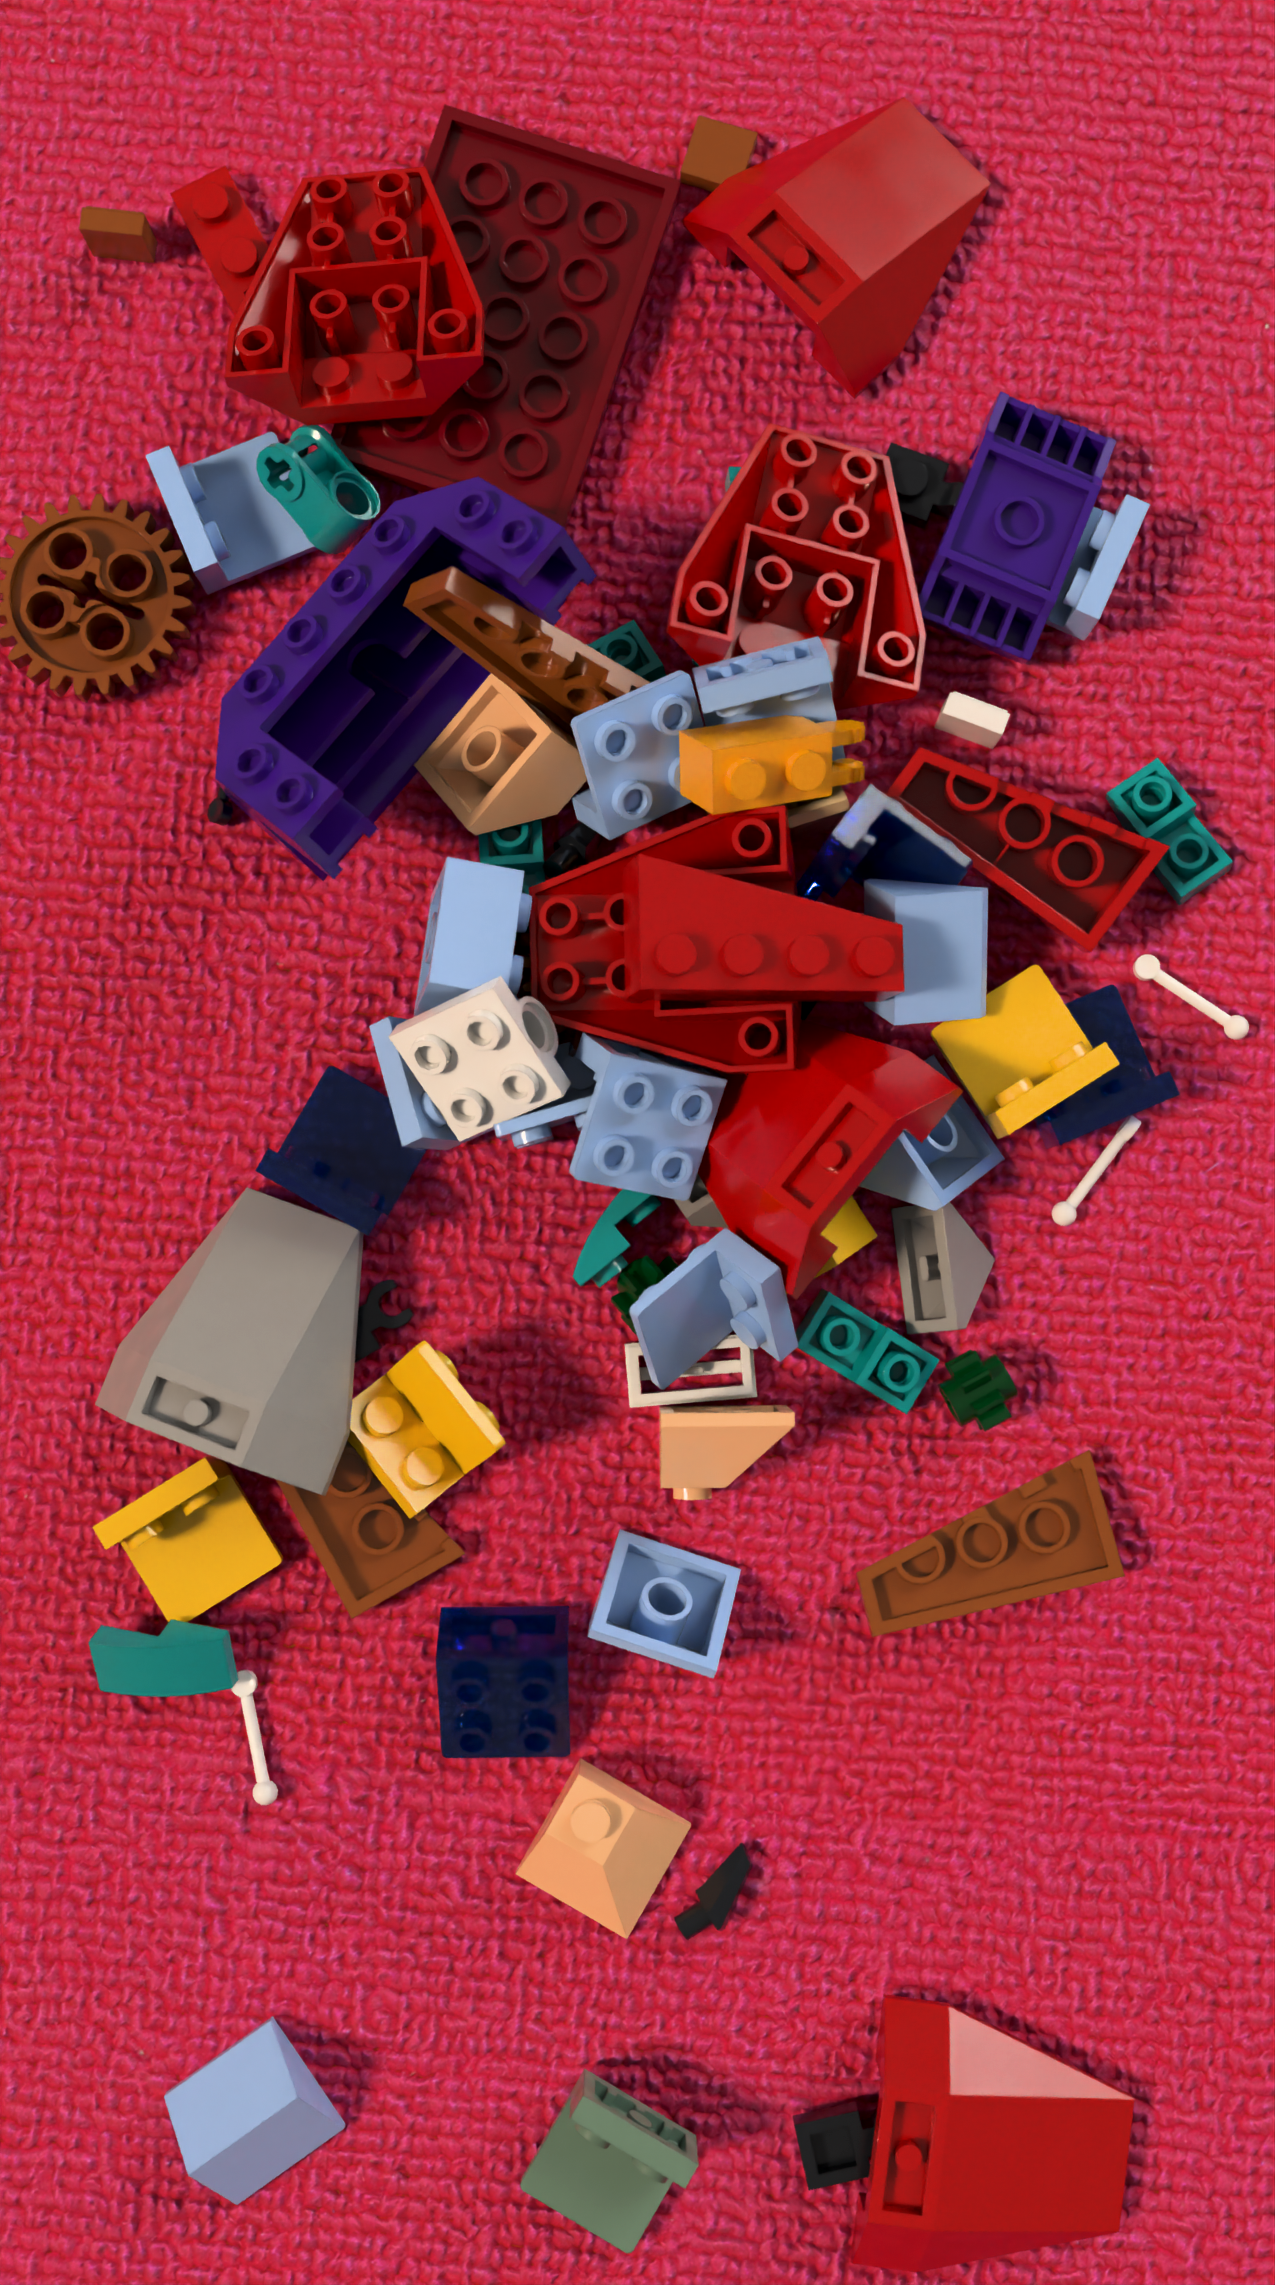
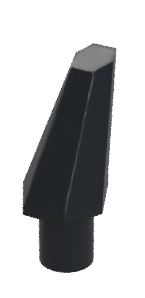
(572, 850)
(717, 1895)

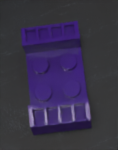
(1014, 528)

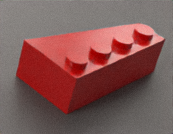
(1035, 851)
(737, 941)

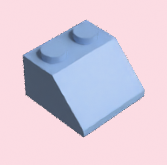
(472, 931)

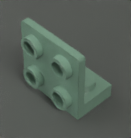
(609, 2162)

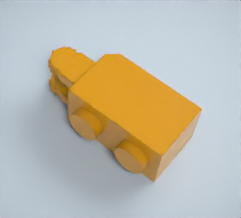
(766, 762)

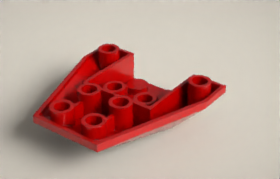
(850, 232)
(358, 305)
(804, 552)
(581, 949)
(805, 1139)
(983, 2144)

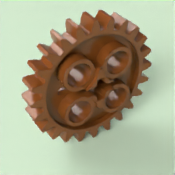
(113, 548)

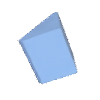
(941, 949)
(665, 1603)
(250, 2114)

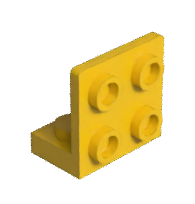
(1021, 1052)
(421, 1428)
(193, 1539)

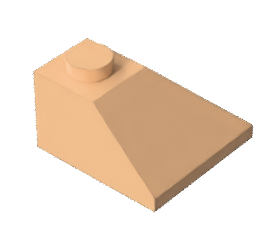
(502, 761)
(715, 1444)
(603, 1848)

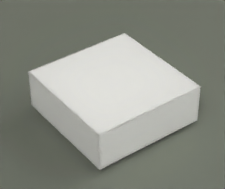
(972, 719)

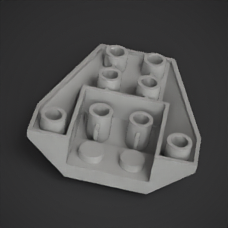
(251, 1345)

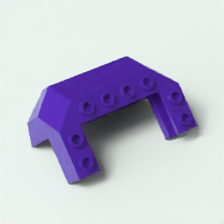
(364, 686)

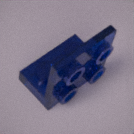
(881, 843)
(1116, 1093)
(345, 1154)
(503, 1681)

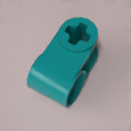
(322, 489)

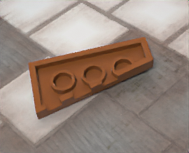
(520, 648)
(366, 1536)
(1014, 1549)

